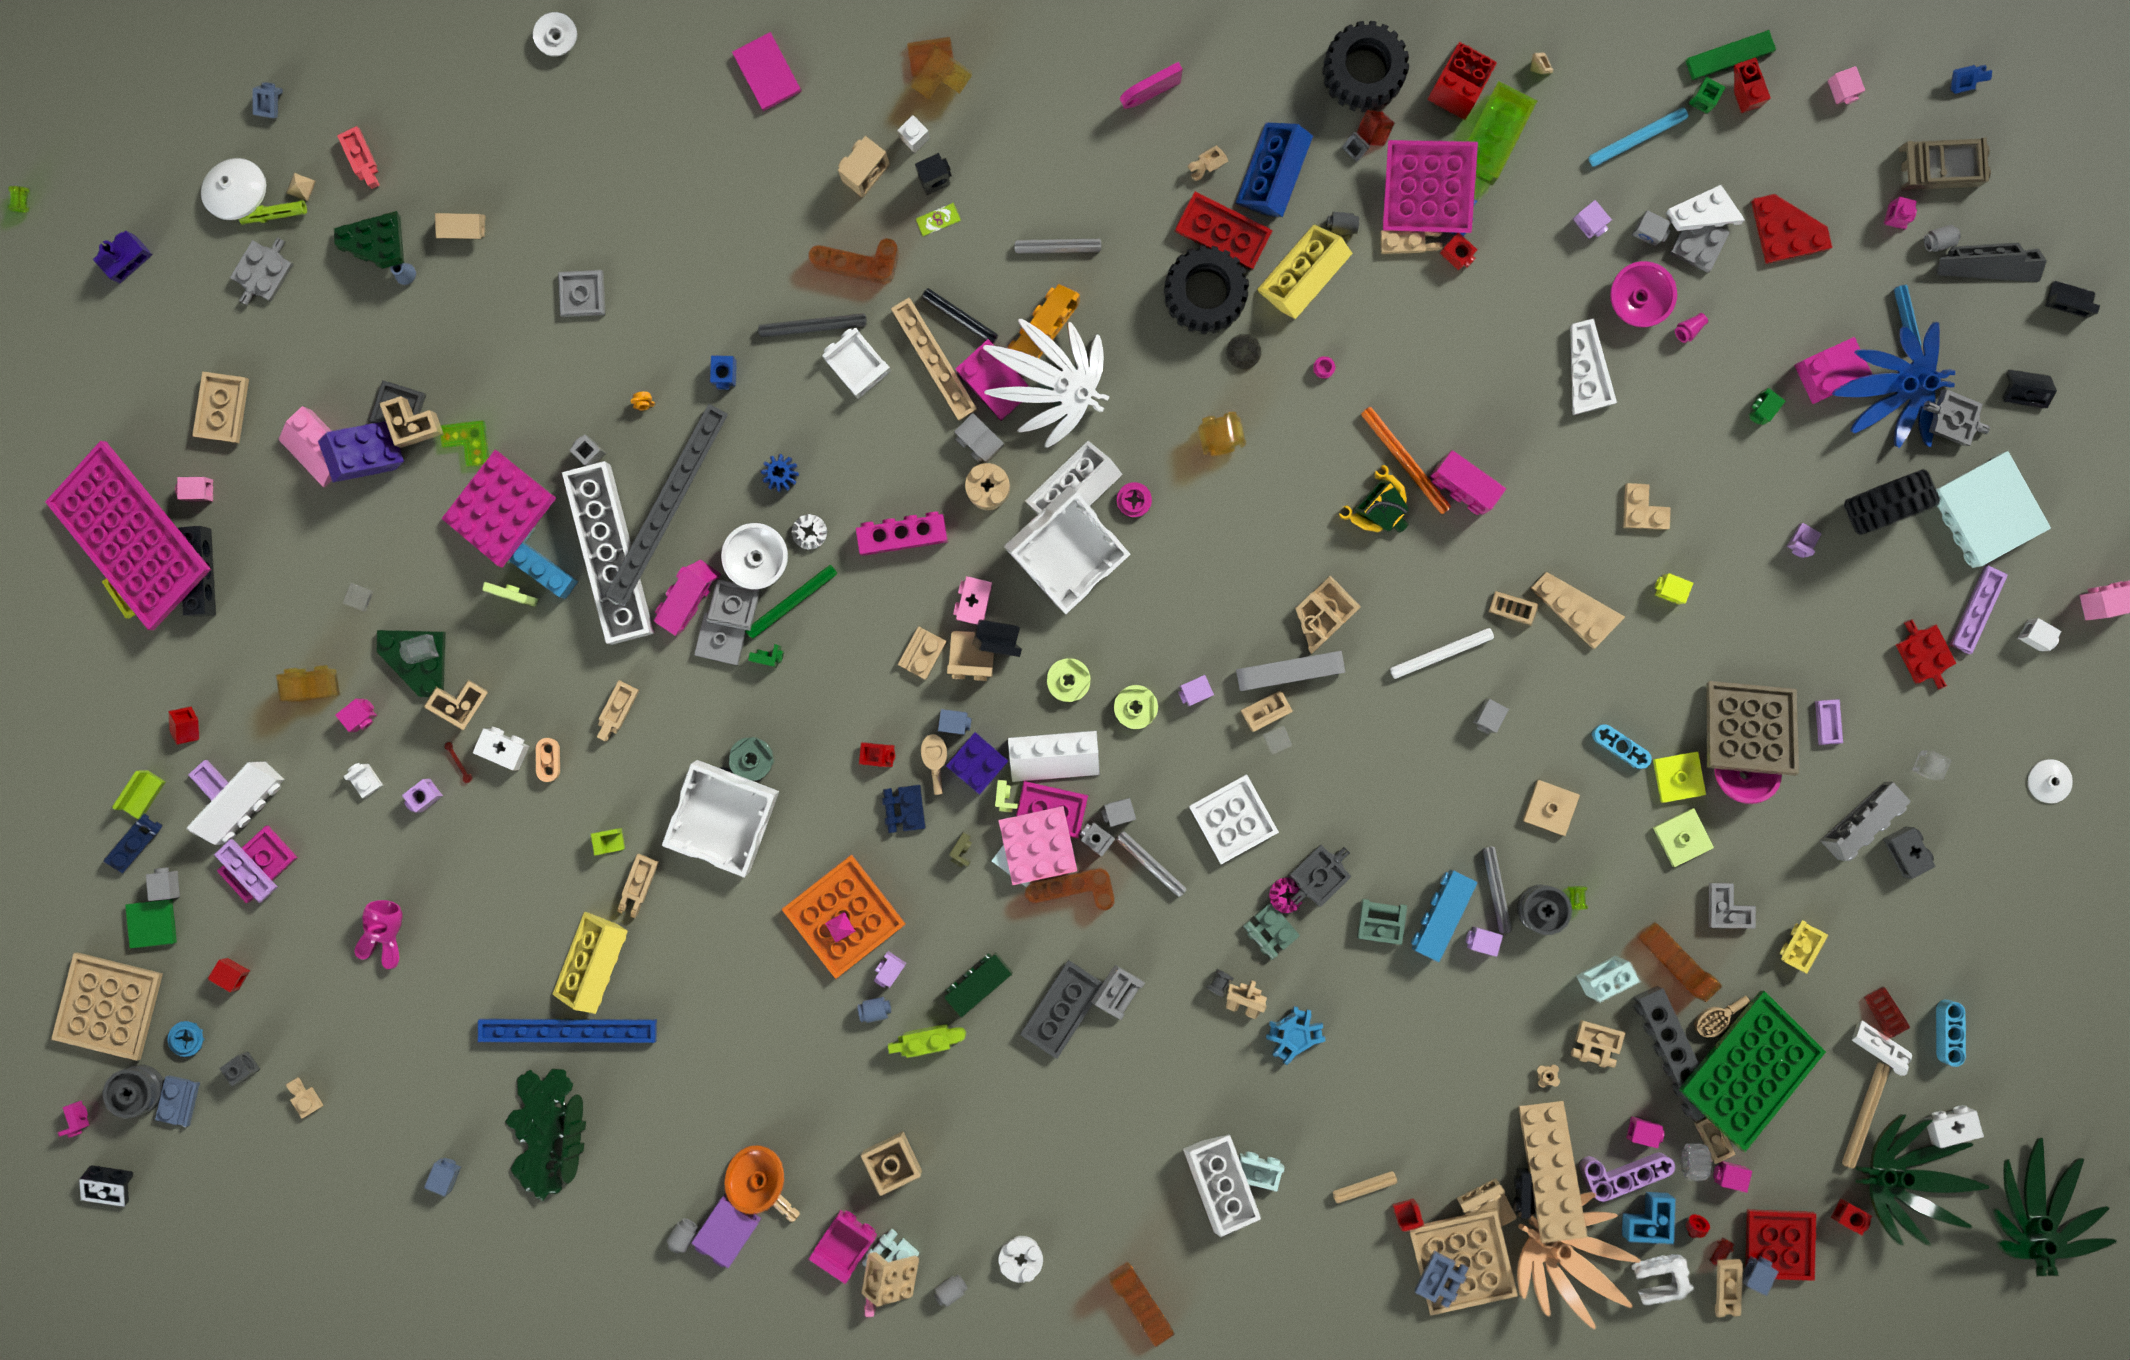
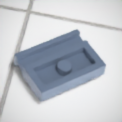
(177, 1101)

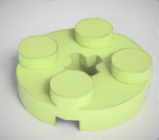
(1070, 692)
(1127, 716)

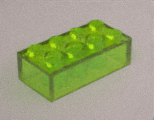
(1499, 129)

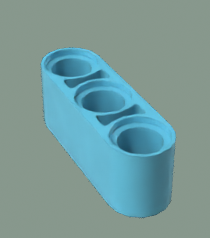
(1957, 1041)

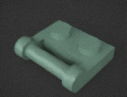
(1381, 929)

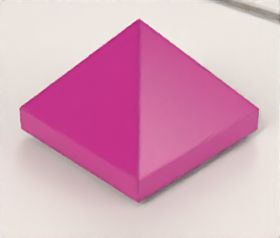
(840, 927)

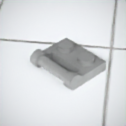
(1113, 990)

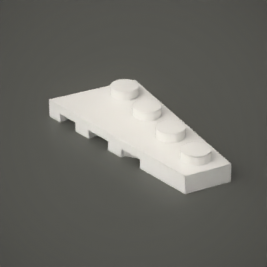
(1589, 370)

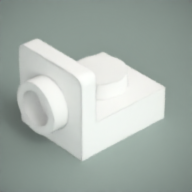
(363, 779)

